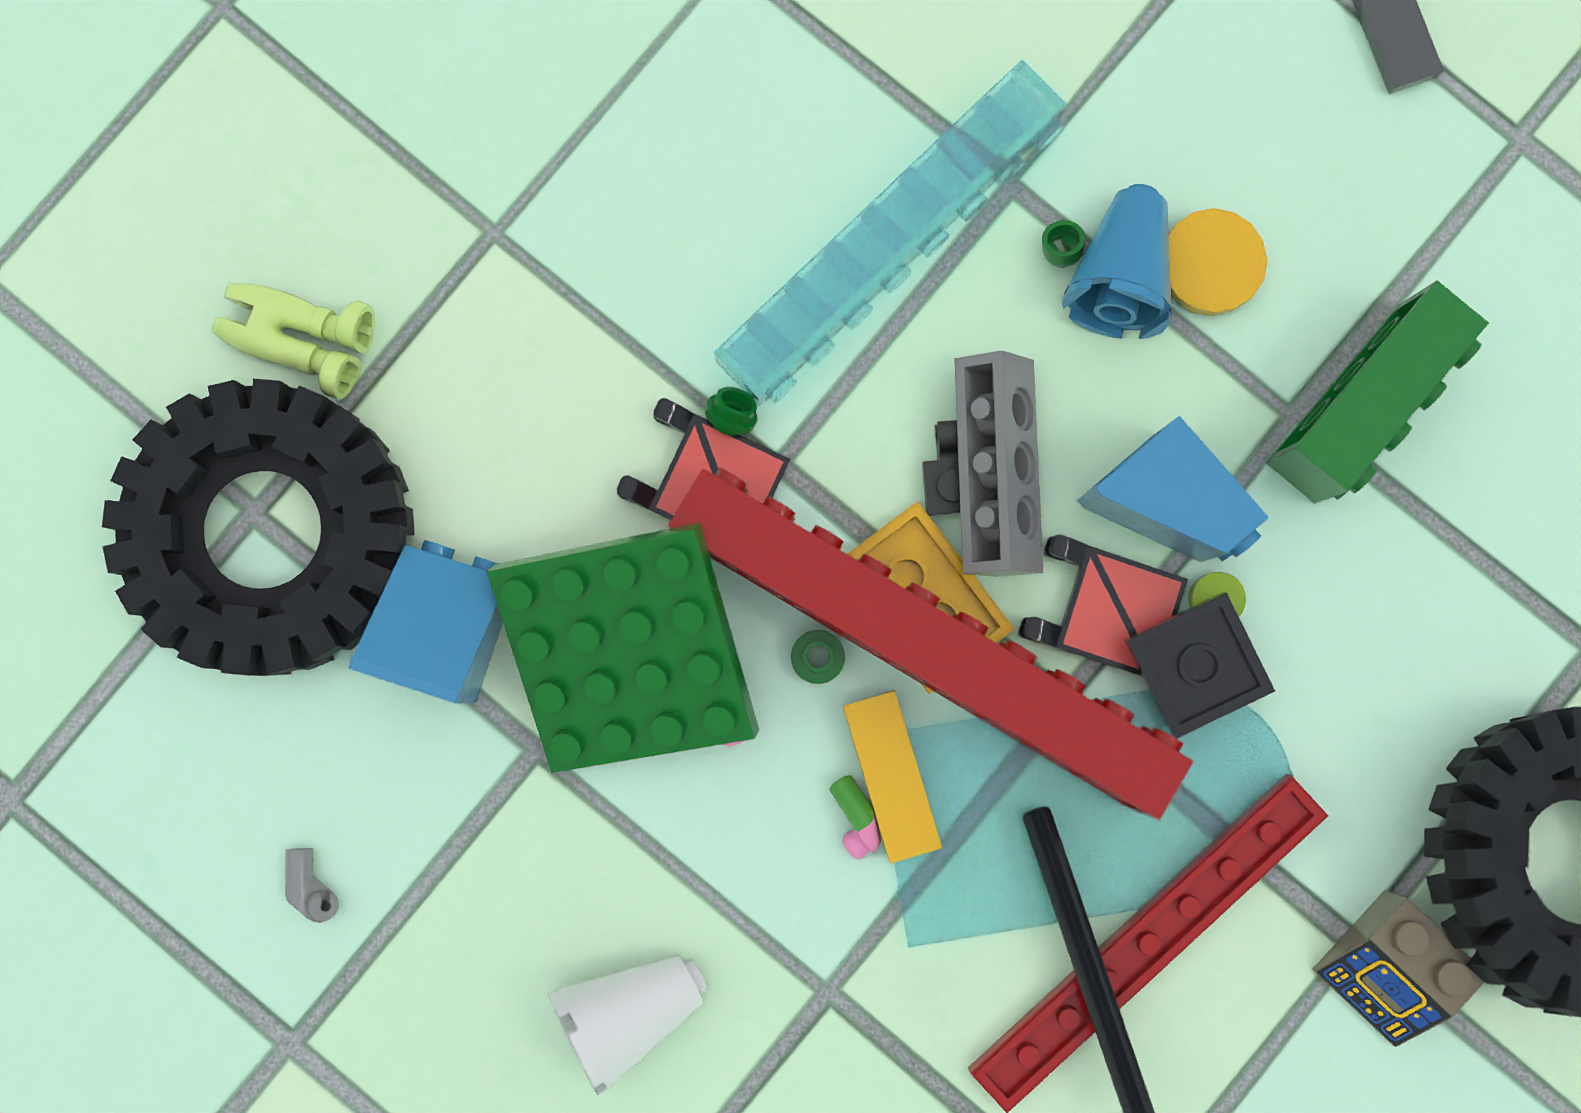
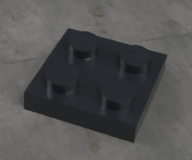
(1200, 665)

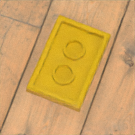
(922, 555)

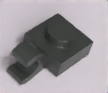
(942, 475)

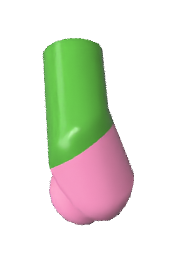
(860, 813)

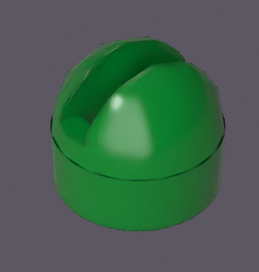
(1072, 239)

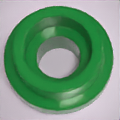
(732, 411)
(805, 669)

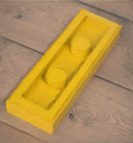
(892, 777)

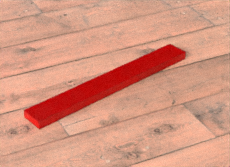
(1151, 938)

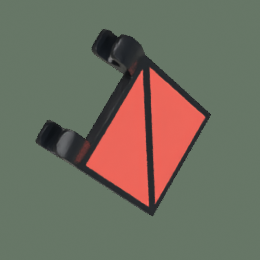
(706, 449)
(1106, 605)

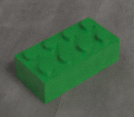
(1378, 394)

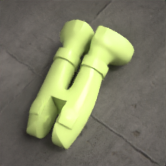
(279, 310)

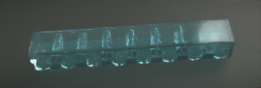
(891, 233)

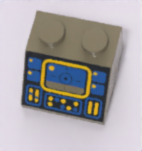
(1399, 970)

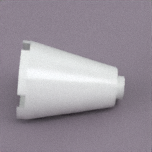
(626, 1014)

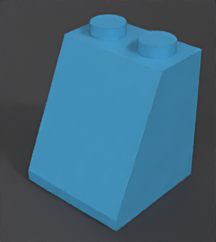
(1178, 497)
(432, 625)

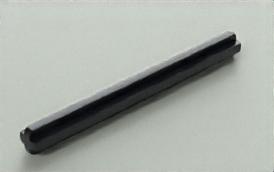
(1087, 962)

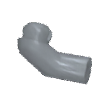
(304, 890)

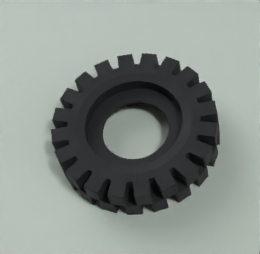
(165, 510)
(1486, 853)

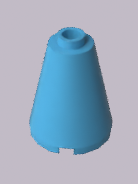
(1125, 269)

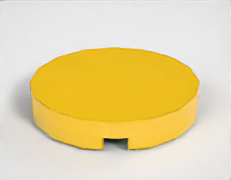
(1215, 261)

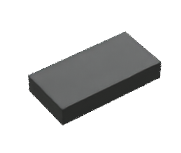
(1399, 42)

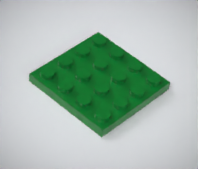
(624, 649)

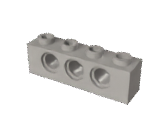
(998, 465)

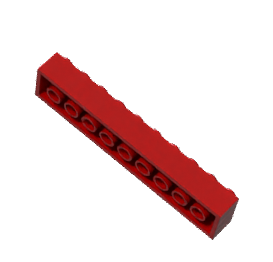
(933, 648)

